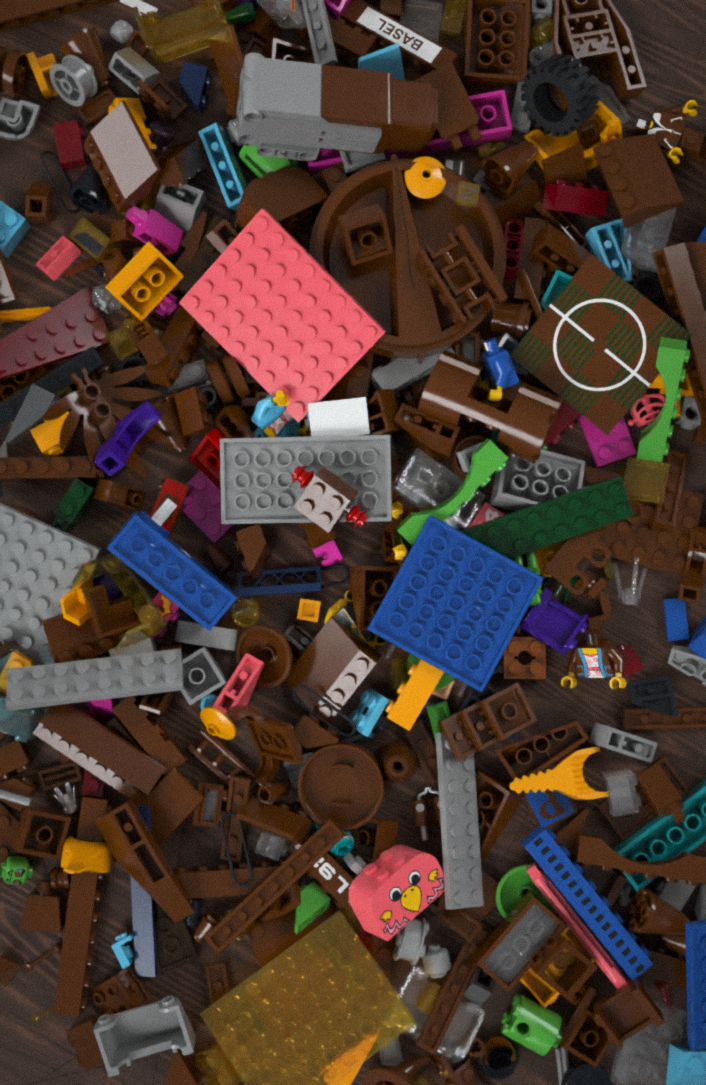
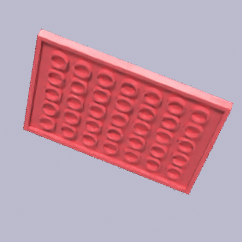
(281, 315)

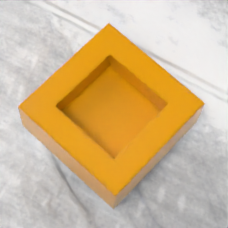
(309, 610)

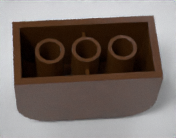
(286, 195)

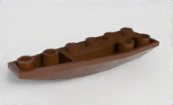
(142, 858)

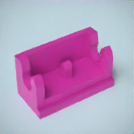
(330, 551)

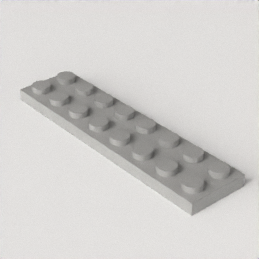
(94, 679)
(459, 828)

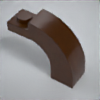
(695, 569)

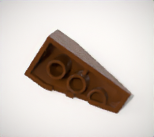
(495, 808)

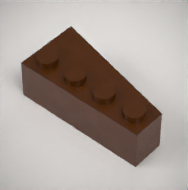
(150, 733)

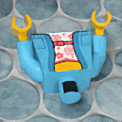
(274, 420)

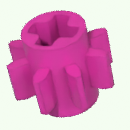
(167, 306)

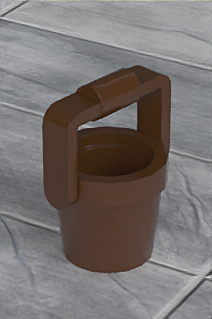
(113, 263)

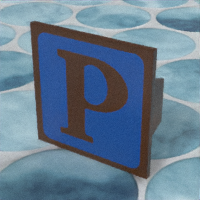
(549, 807)

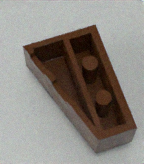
(381, 413)

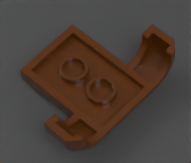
(273, 741)

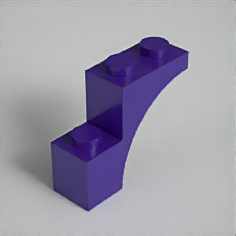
(127, 432)

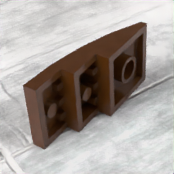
(487, 721)
(171, 805)

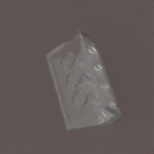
(429, 484)

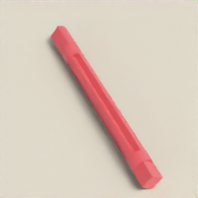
(577, 926)

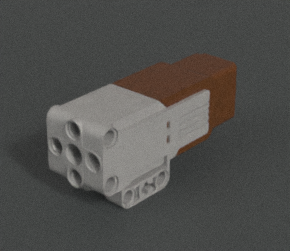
(304, 107)

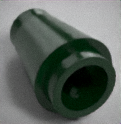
(241, 14)

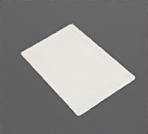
(339, 417)

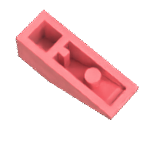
(240, 685)

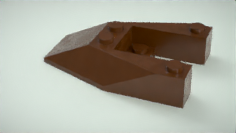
(595, 31)

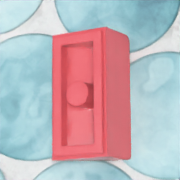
(58, 258)

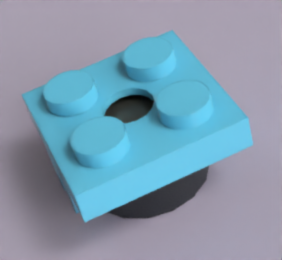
(371, 713)

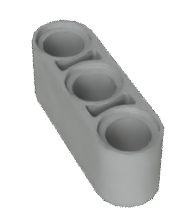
(197, 634)

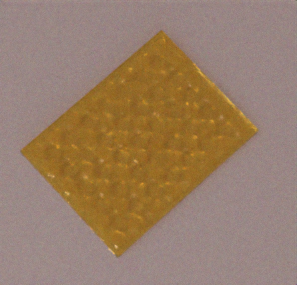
(309, 1011)

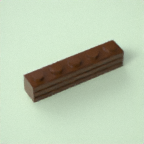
(560, 222)

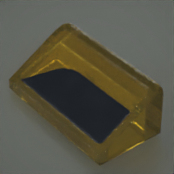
(90, 238)

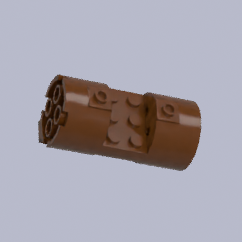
(455, 394)

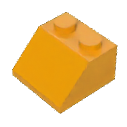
(48, 436)

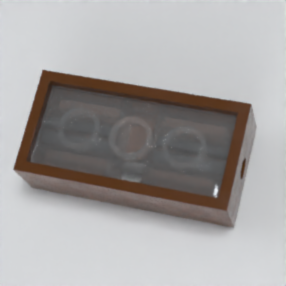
(516, 940)

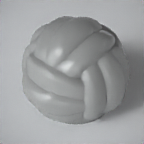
(121, 31)

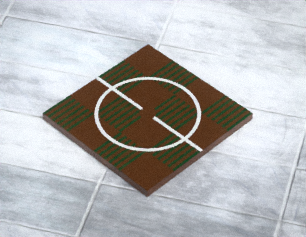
(597, 344)

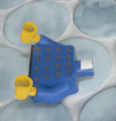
(498, 369)

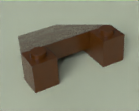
(229, 60)

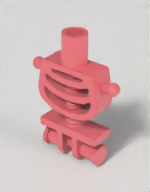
(648, 407)

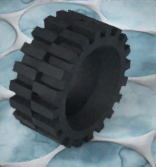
(574, 85)

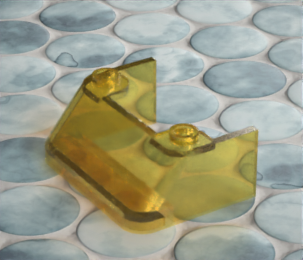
(182, 31)
(130, 584)

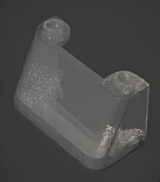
(463, 1024)

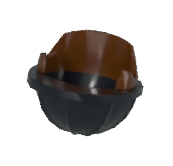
(500, 1057)

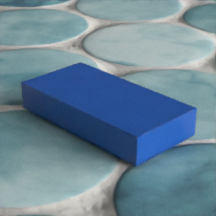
(675, 619)

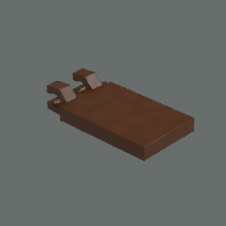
(454, 106)

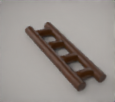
(213, 766)

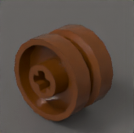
(13, 72)
(226, 379)

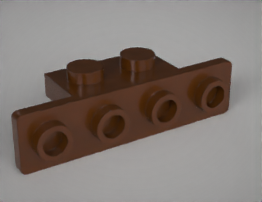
(461, 1075)

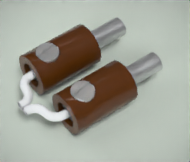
(421, 811)

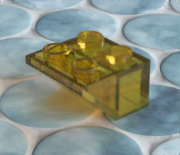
(215, 1065)

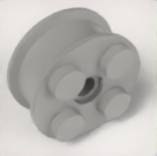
(73, 80)
(409, 941)

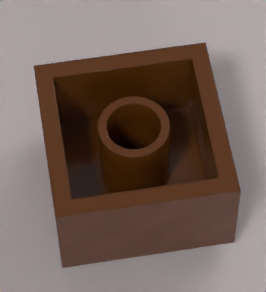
(41, 832)

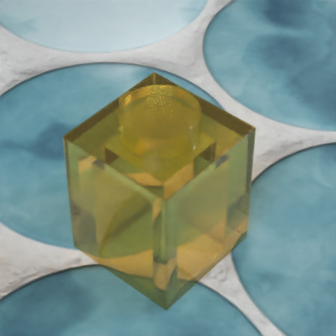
(121, 342)

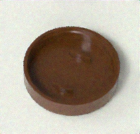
(341, 785)

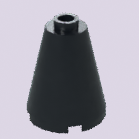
(89, 192)

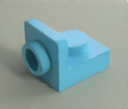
(123, 953)

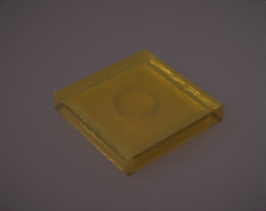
(646, 480)

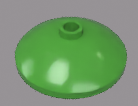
(511, 887)

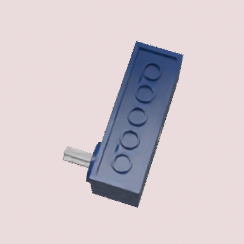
(169, 568)

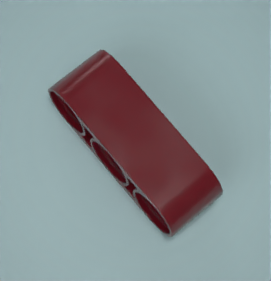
(514, 242)

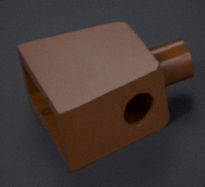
(43, 910)

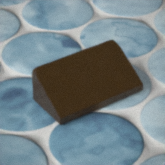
(298, 639)

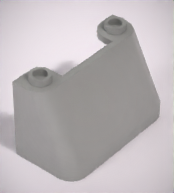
(143, 1033)

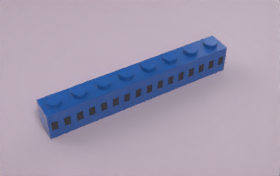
(586, 902)

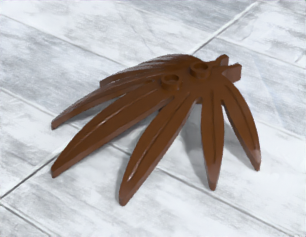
(96, 406)

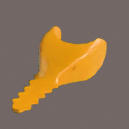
(563, 777)
(86, 856)

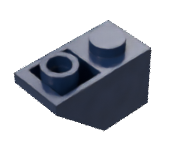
(194, 83)

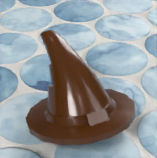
(395, 1075)

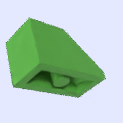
(312, 905)

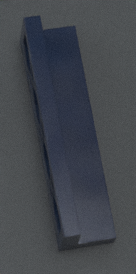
(280, 589)

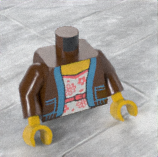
(595, 659)

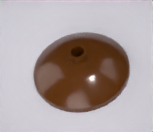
(259, 642)

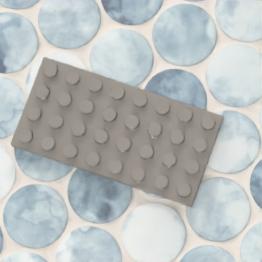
(260, 484)

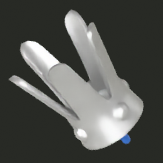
(67, 800)

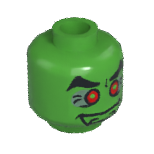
(16, 870)

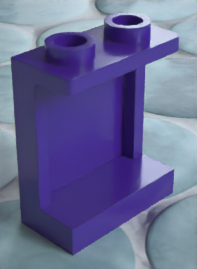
(554, 623)

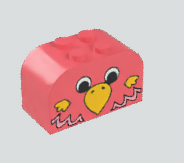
(395, 889)

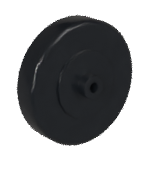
(585, 1074)

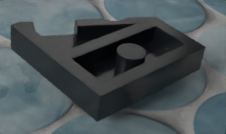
(654, 695)

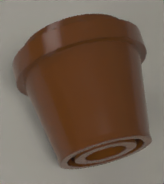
(513, 319)

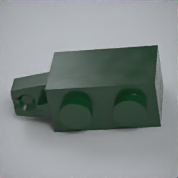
(73, 505)

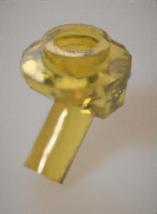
(487, 149)

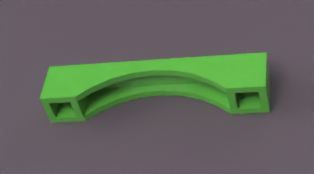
(669, 362)
(484, 463)

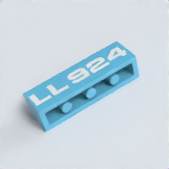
(224, 163)

